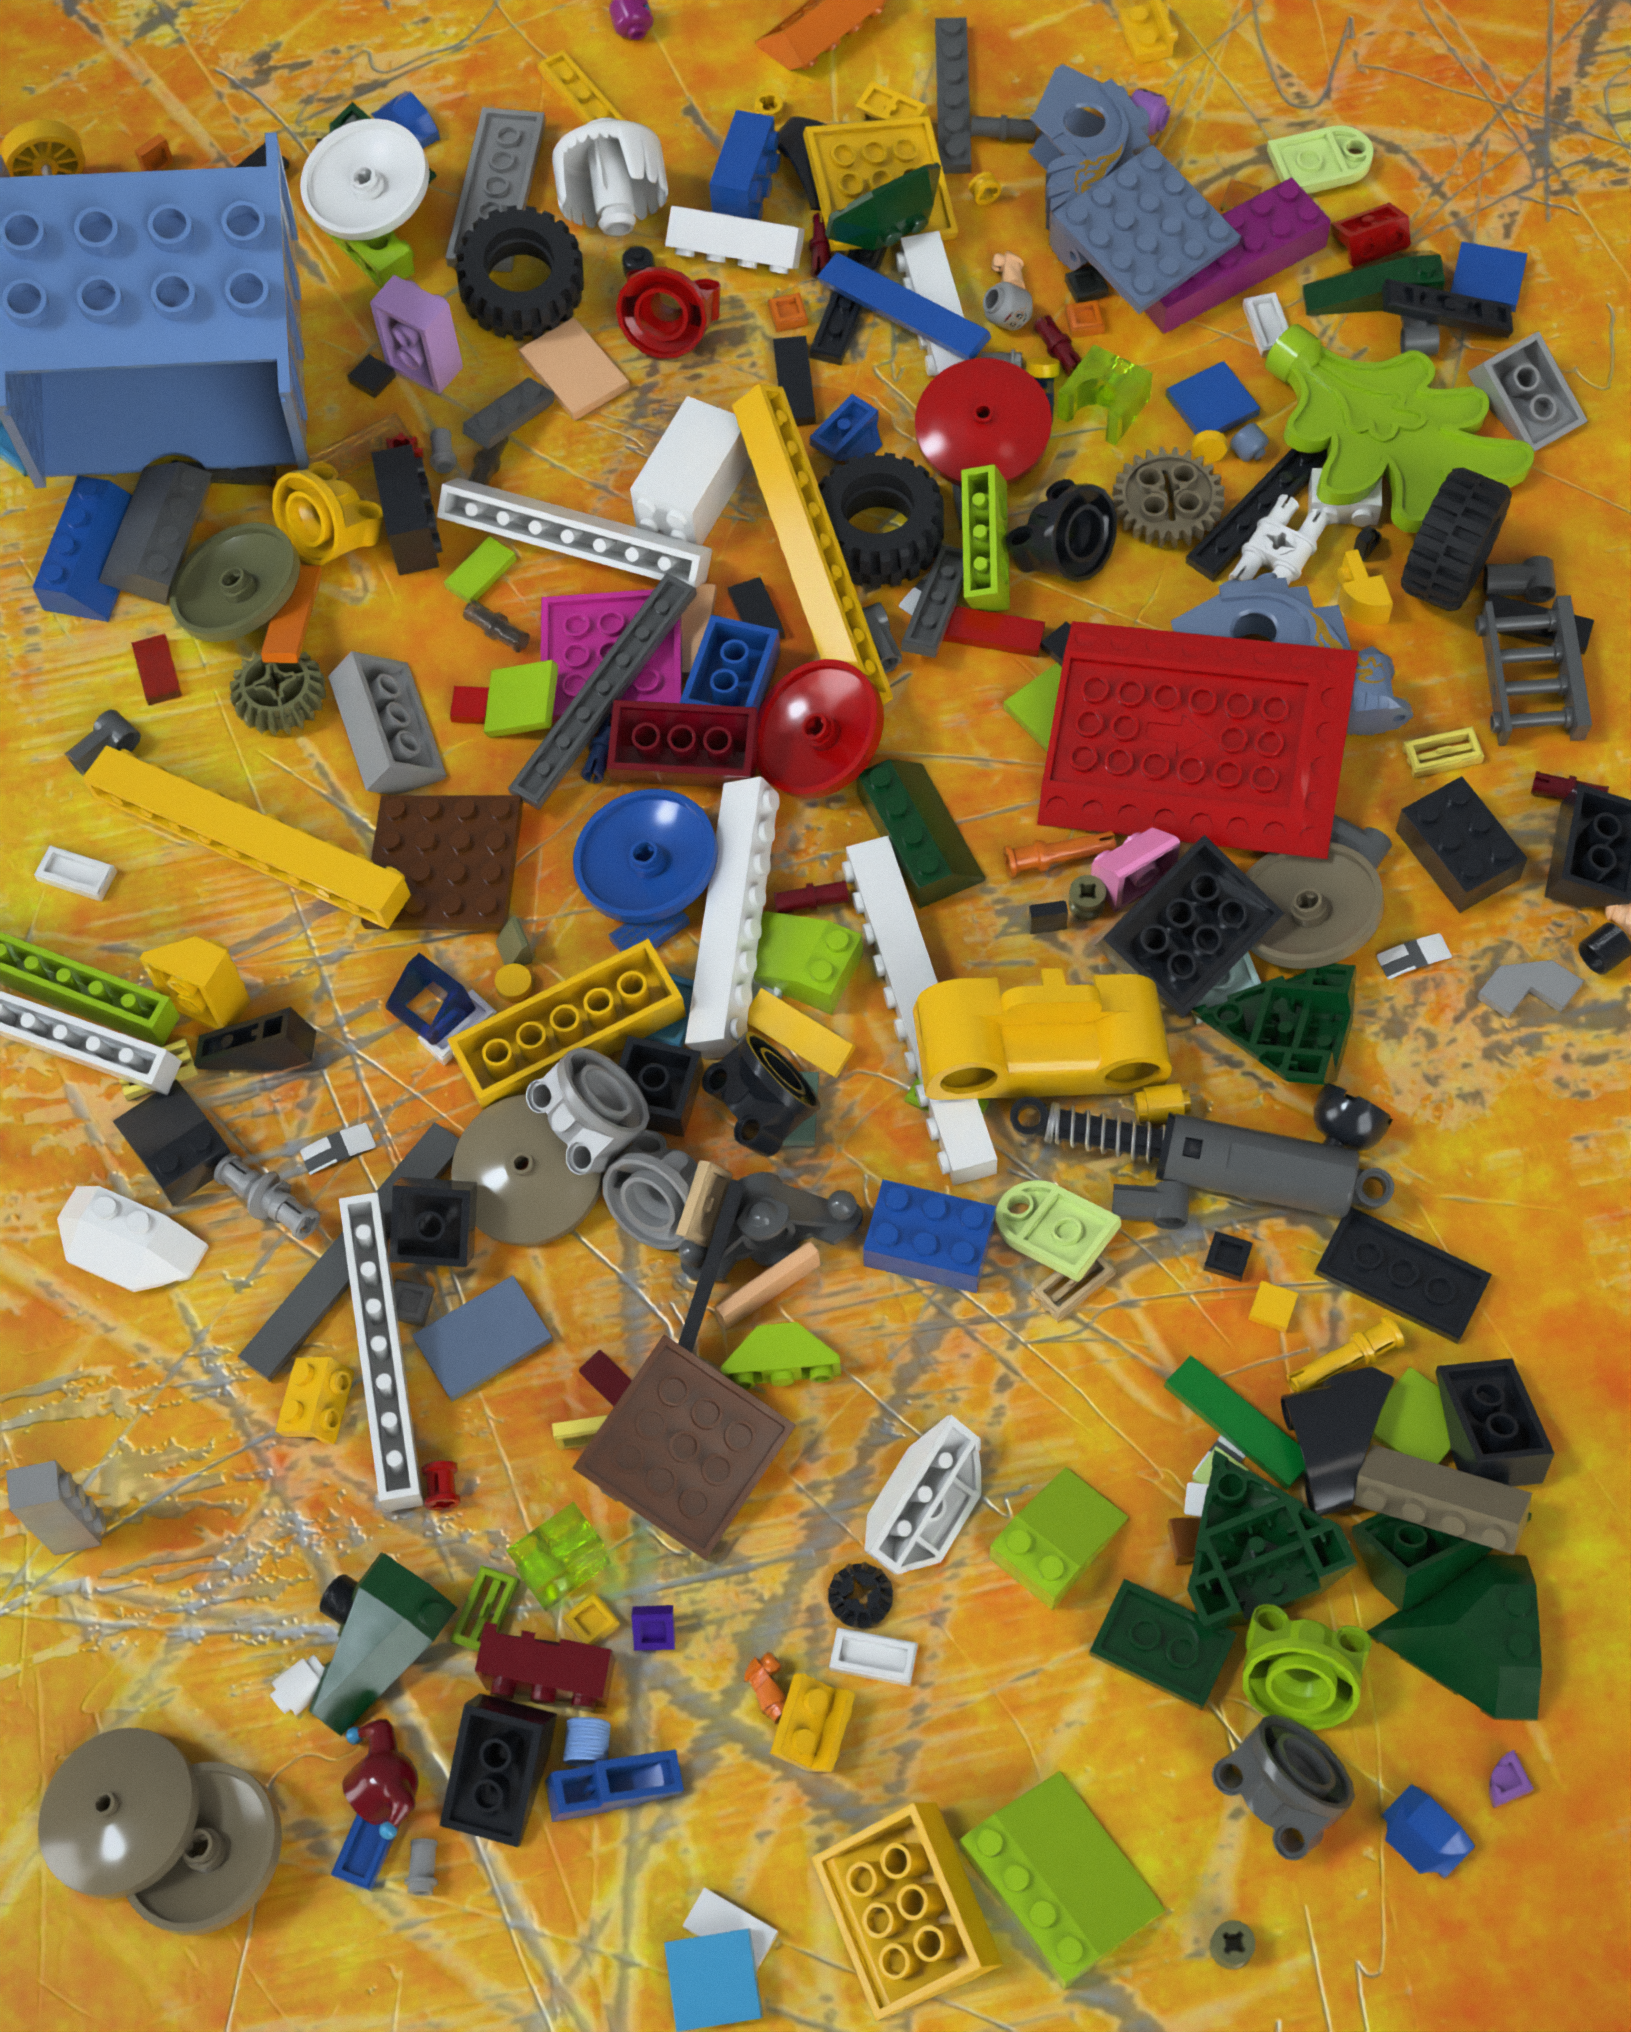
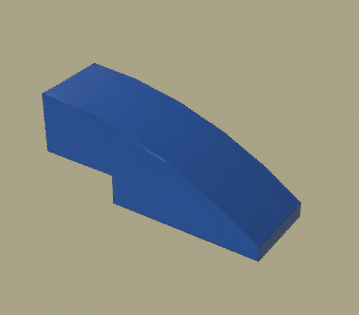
(613, 1784)

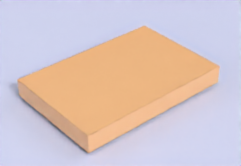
(574, 369)

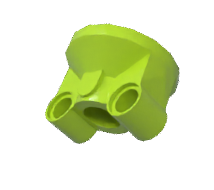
(1303, 1668)

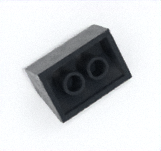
(1591, 850)

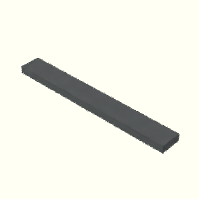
(605, 685)
(330, 1275)

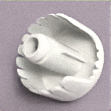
(609, 174)

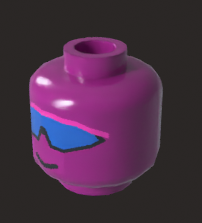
(631, 18)

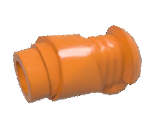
(768, 1692)

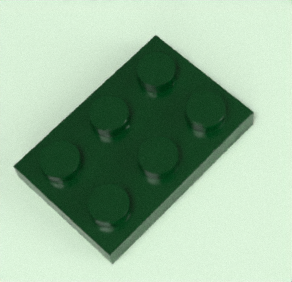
(1162, 1644)

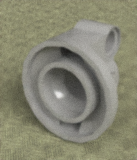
(590, 1108)
(649, 1190)

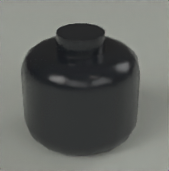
(637, 258)

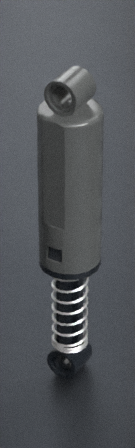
(1221, 1157)

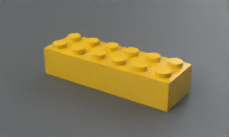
(589, 1011)

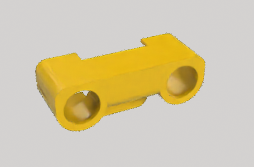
(1041, 1037)

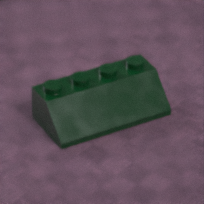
(920, 829)

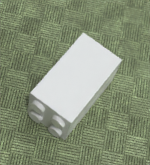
(690, 473)

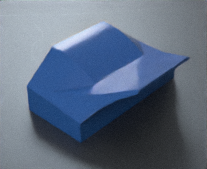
(412, 115)
(848, 431)
(1425, 1833)

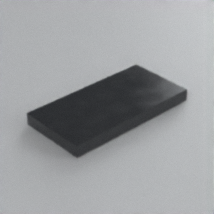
(1403, 1274)

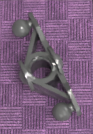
(773, 1222)

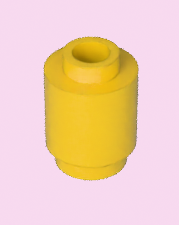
(1156, 1101)

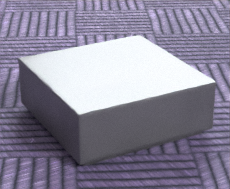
(412, 1301)

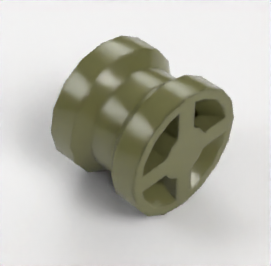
(1087, 907)
(1227, 1951)

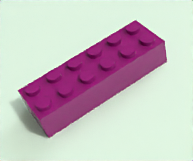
(1274, 233)

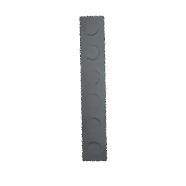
(953, 95)

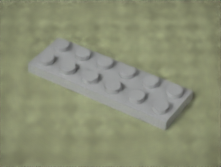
(498, 171)

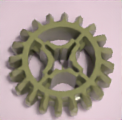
(256, 695)

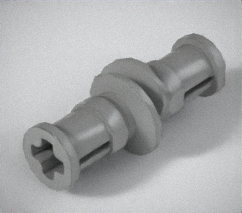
(266, 1196)

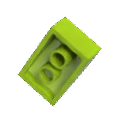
(807, 958)
(1057, 1537)

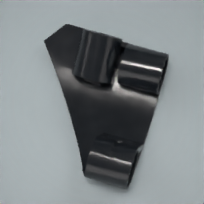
(793, 146)
(1335, 1433)

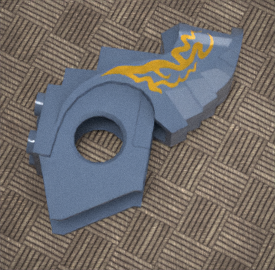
(1084, 159)
(1288, 616)

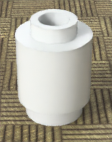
(297, 1685)

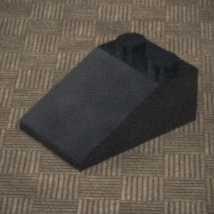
(173, 1142)
(1493, 1423)
(497, 1768)

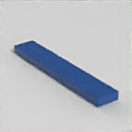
(904, 307)

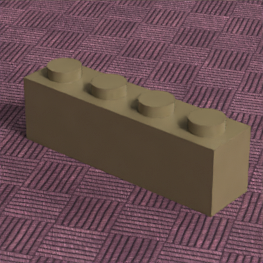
(1442, 1499)

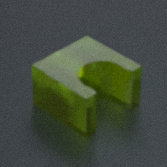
(1106, 382)
(559, 1556)

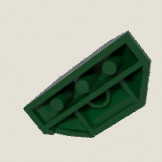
(887, 211)

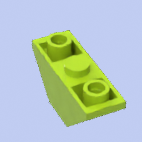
(780, 1356)

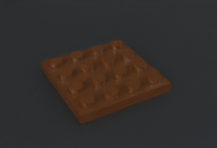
(453, 858)
(684, 1447)

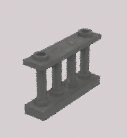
(1564, 651)

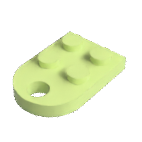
(1321, 157)
(1056, 1228)

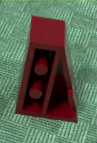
(544, 1669)

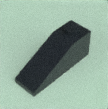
(261, 1043)

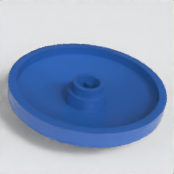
(645, 856)

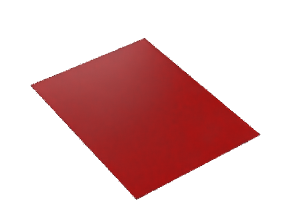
(1198, 738)

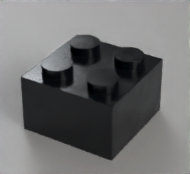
(667, 1080)
(433, 1221)

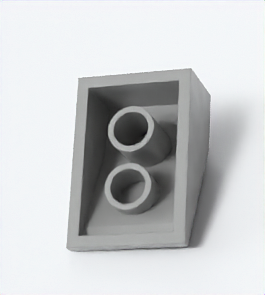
(1529, 392)

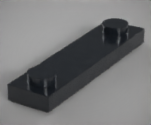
(1447, 308)

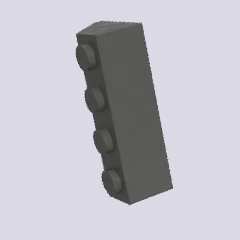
(157, 530)

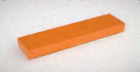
(290, 624)

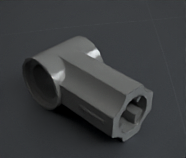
(1419, 336)
(1532, 579)
(884, 642)
(108, 730)
(1368, 842)
(1162, 1204)

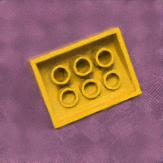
(906, 1910)

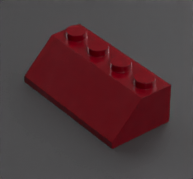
(682, 743)

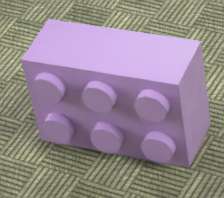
(417, 333)

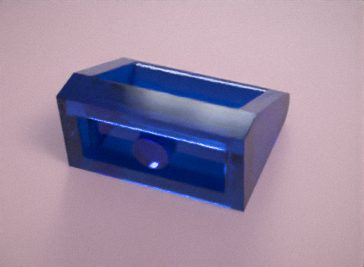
(423, 974)

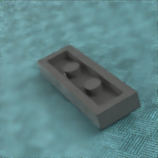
(508, 413)

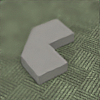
(1542, 979)

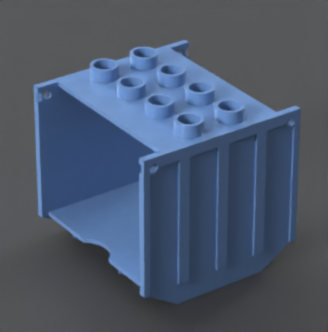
(151, 320)

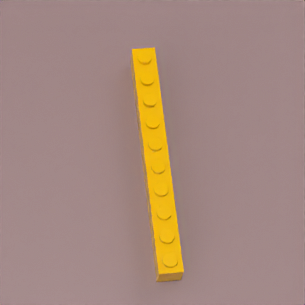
(806, 533)
(248, 836)

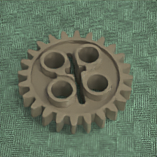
(1198, 493)

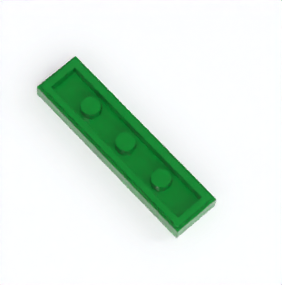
(1237, 1421)

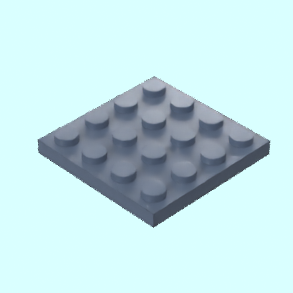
(1145, 229)

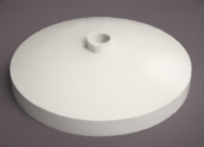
(364, 179)

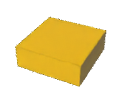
(1273, 1306)
(591, 1620)

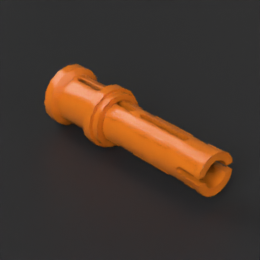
(1042, 855)

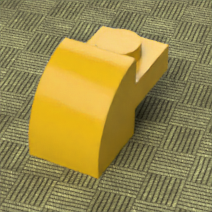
(1361, 596)

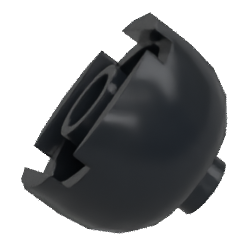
(1349, 1120)

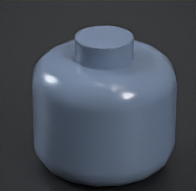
(1249, 443)

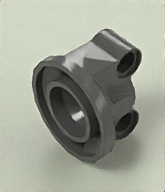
(1287, 1782)

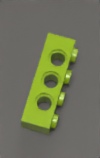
(379, 256)
(984, 539)

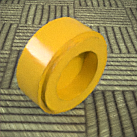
(1043, 367)
(1210, 445)
(513, 982)

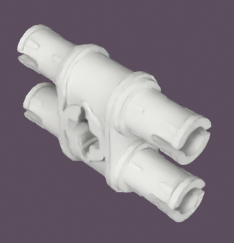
(1278, 546)

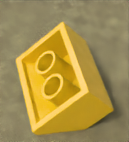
(198, 980)

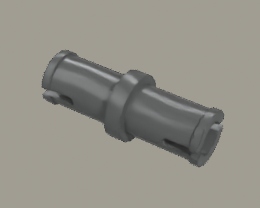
(1002, 127)

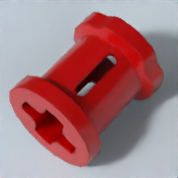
(441, 1485)

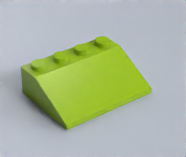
(1060, 1878)

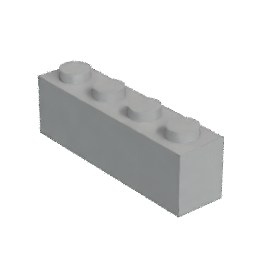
(55, 1507)

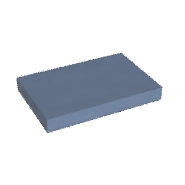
(482, 1338)

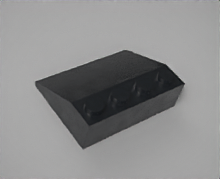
(1191, 927)

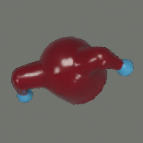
(384, 1781)

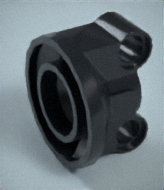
(1068, 533)
(762, 1093)

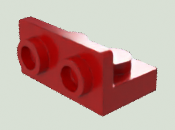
(1373, 233)

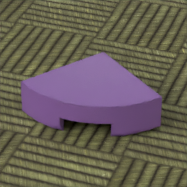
(1508, 1780)

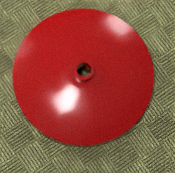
(956, 436)
(818, 728)

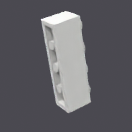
(734, 238)

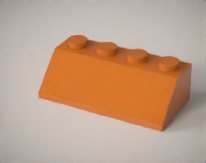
(815, 29)

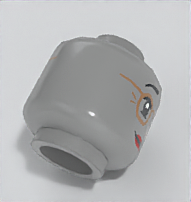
(1008, 305)

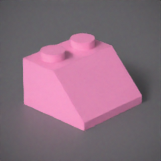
(1135, 866)

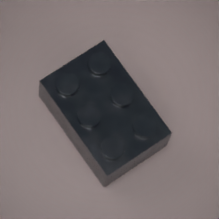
(407, 509)
(1461, 844)

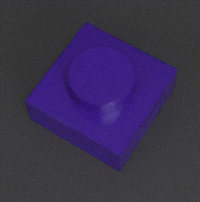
(653, 1627)

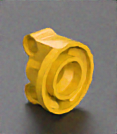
(324, 514)

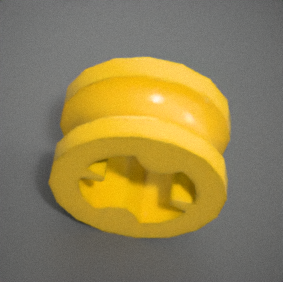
(769, 98)
(985, 188)

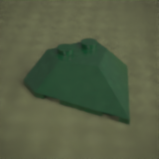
(1293, 1023)
(1259, 1549)
(1477, 1637)

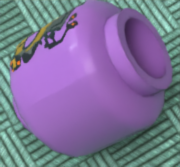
(1156, 107)

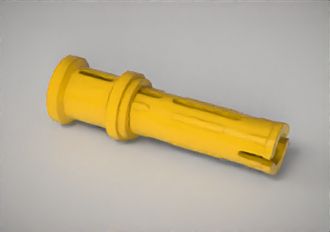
(1360, 1349)

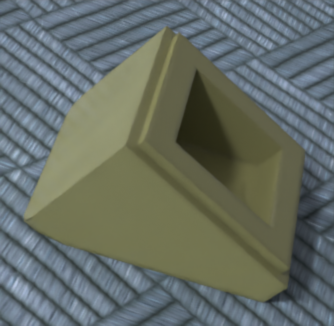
(513, 944)

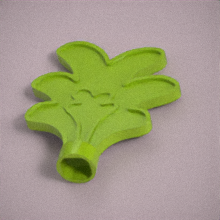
(1389, 424)

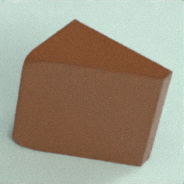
(1183, 1538)

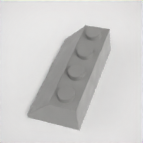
(386, 724)

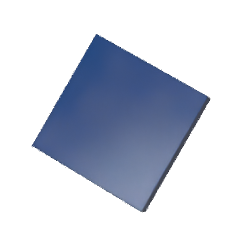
(1489, 273)
(1213, 400)

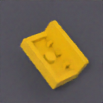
(315, 1399)

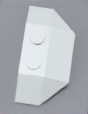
(126, 1240)
(926, 1499)

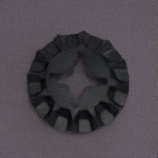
(851, 1611)

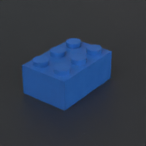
(745, 166)
(733, 664)
(929, 1236)

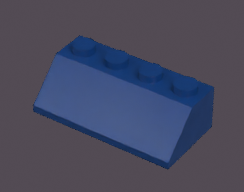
(80, 549)

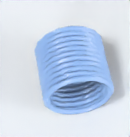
(586, 1741)

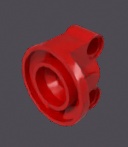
(663, 329)

